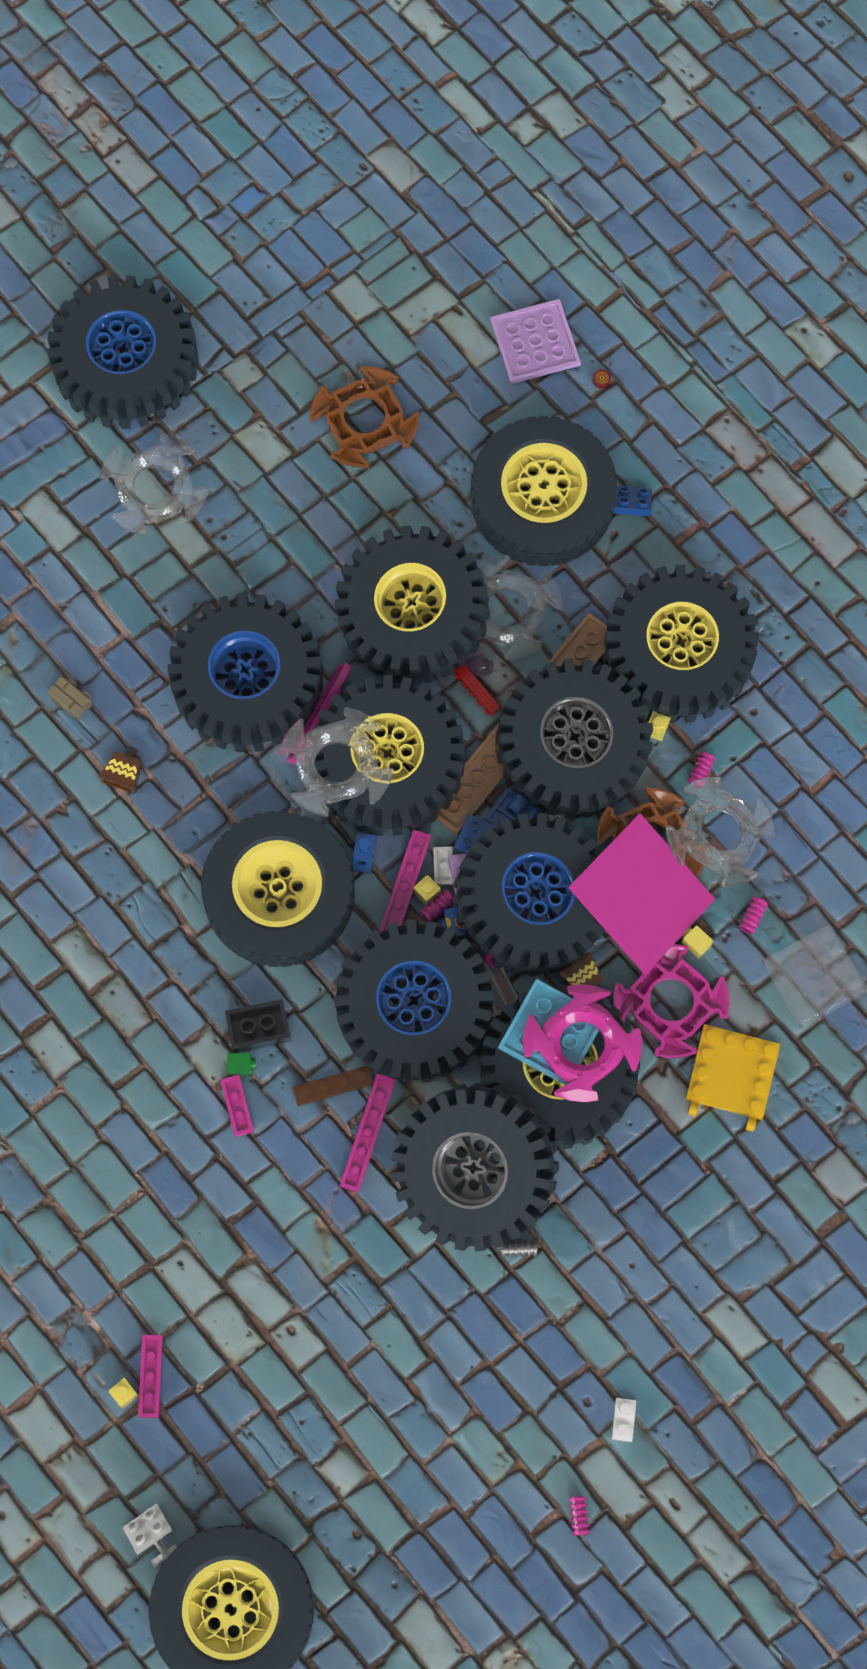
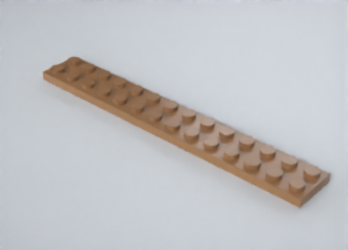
(482, 770)

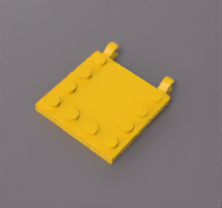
(732, 1073)

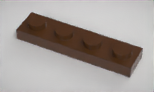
(332, 1086)

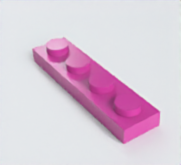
(150, 1376)

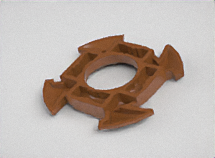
(351, 442)
(659, 811)

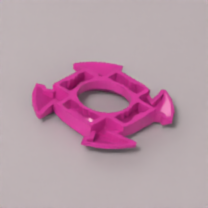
(582, 1009)
(672, 1033)

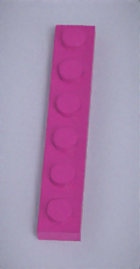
(334, 687)
(406, 879)
(367, 1133)

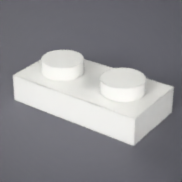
(442, 873)
(623, 1420)

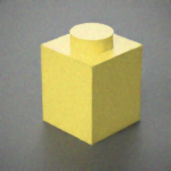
(660, 725)
(426, 890)
(697, 941)
(123, 1393)

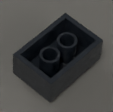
(258, 1026)

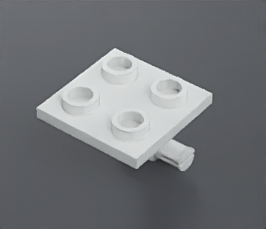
(147, 1530)

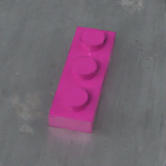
(237, 1105)

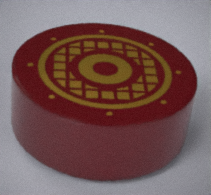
(601, 379)

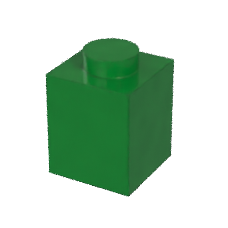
(240, 1064)

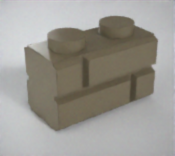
(70, 697)

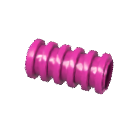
(702, 767)
(437, 906)
(753, 914)
(579, 1516)

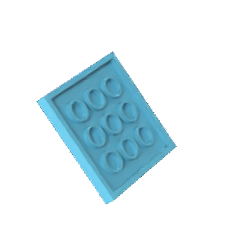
(543, 1003)

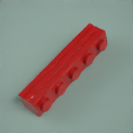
(476, 690)

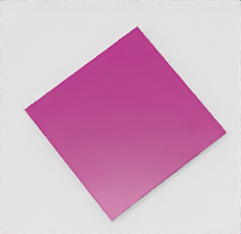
(641, 894)

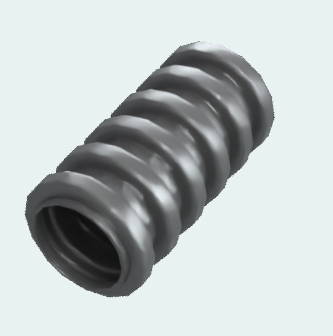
(519, 1248)

